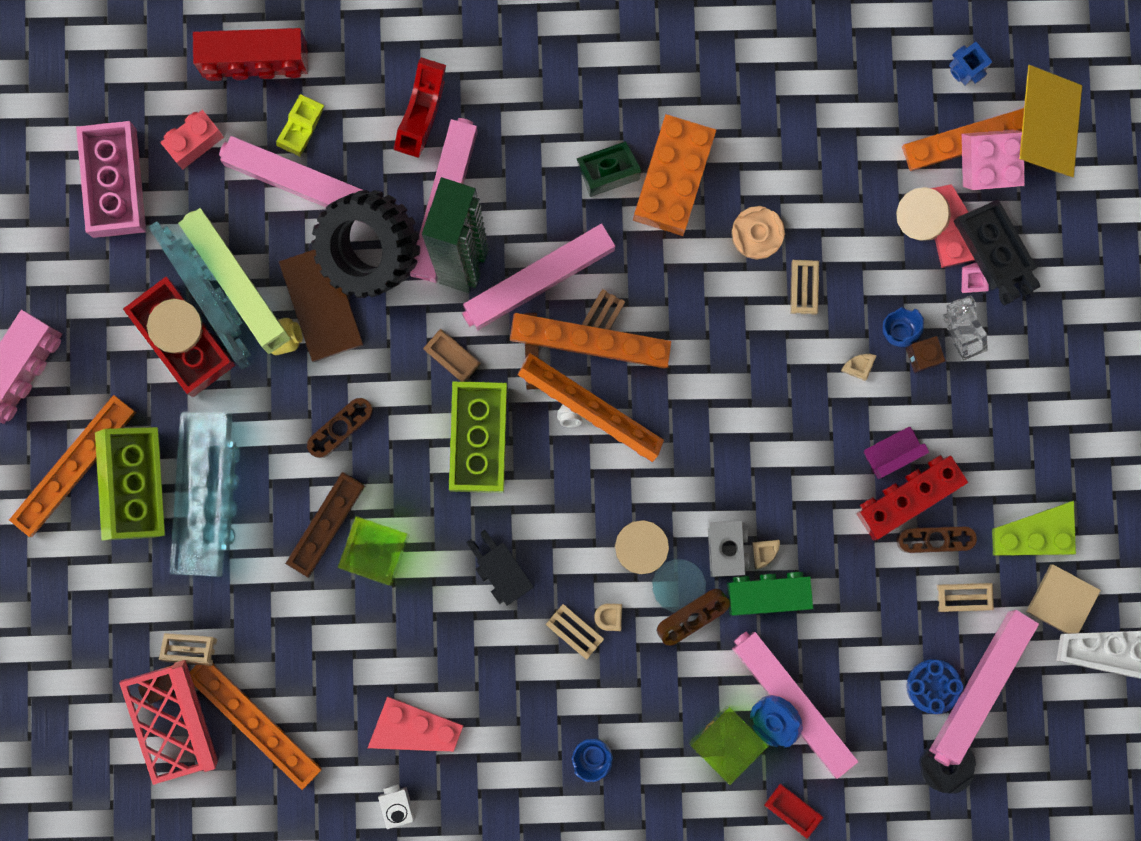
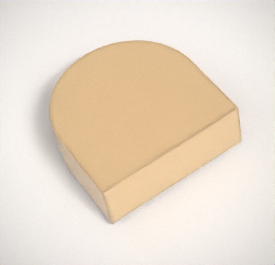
(609, 617)

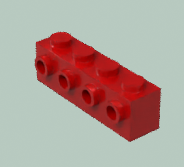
(911, 497)

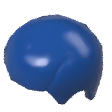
(903, 327)
(592, 760)

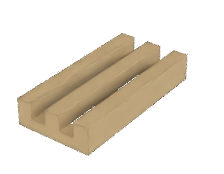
(794, 283)
(942, 597)
(592, 646)
(208, 651)

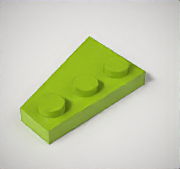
(1039, 534)

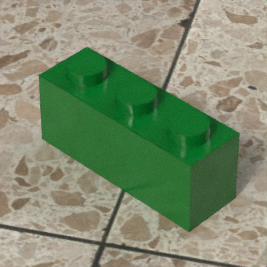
(770, 594)

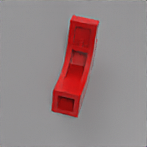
(422, 108)

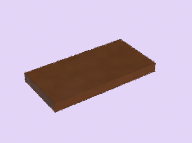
(320, 308)

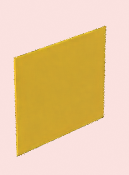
(1050, 121)

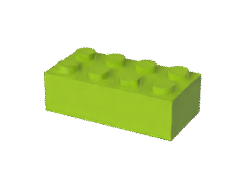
(478, 437)
(129, 483)

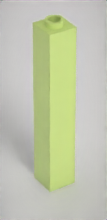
(234, 281)

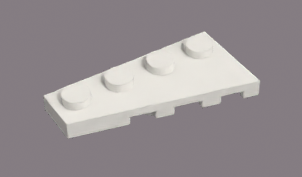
(1103, 651)

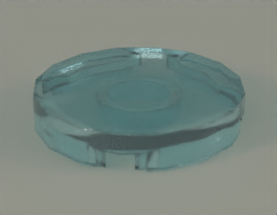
(677, 584)

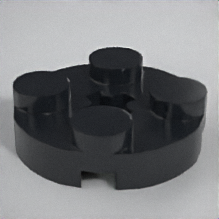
(944, 781)

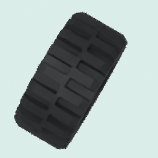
(335, 249)

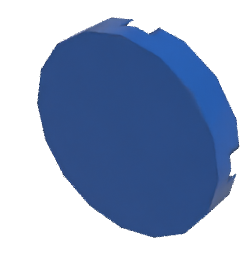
(776, 721)

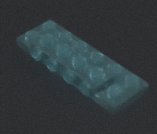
(209, 299)
(204, 494)

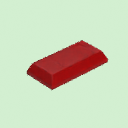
(793, 811)

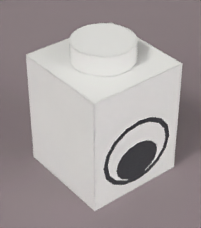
(396, 806)

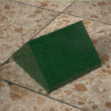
(609, 168)

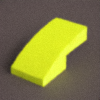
(300, 125)

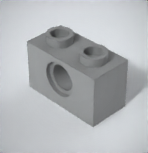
(718, 534)

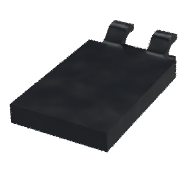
(998, 251)

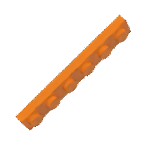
(949, 143)
(590, 340)
(590, 407)
(69, 469)
(255, 724)

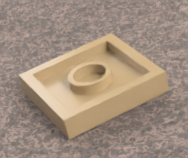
(1063, 600)

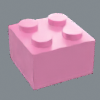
(992, 160)

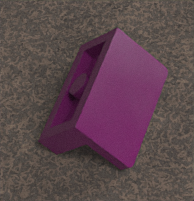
(895, 452)

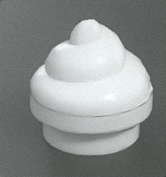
(568, 418)

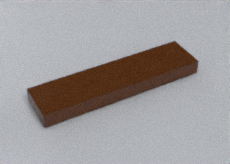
(325, 525)

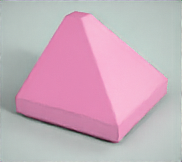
(973, 279)

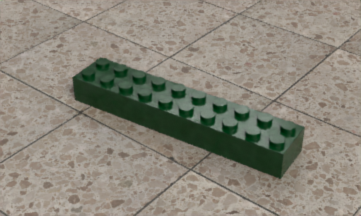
(456, 235)

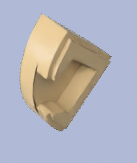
(859, 366)
(764, 552)

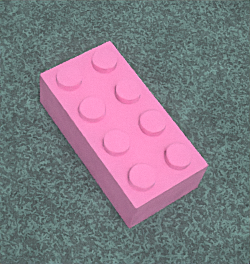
(111, 179)
(22, 358)

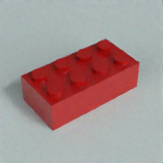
(250, 53)
(193, 368)

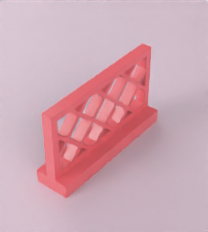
(193, 722)

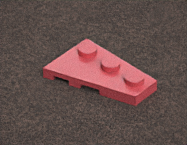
(950, 244)
(413, 728)

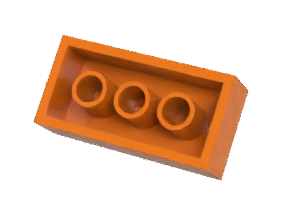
(674, 175)

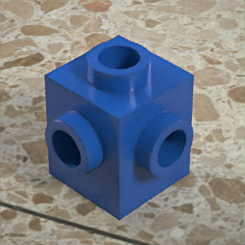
(974, 57)

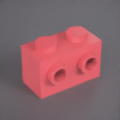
(191, 138)

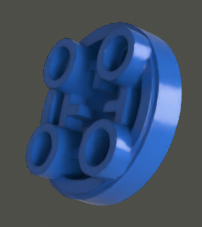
(934, 686)

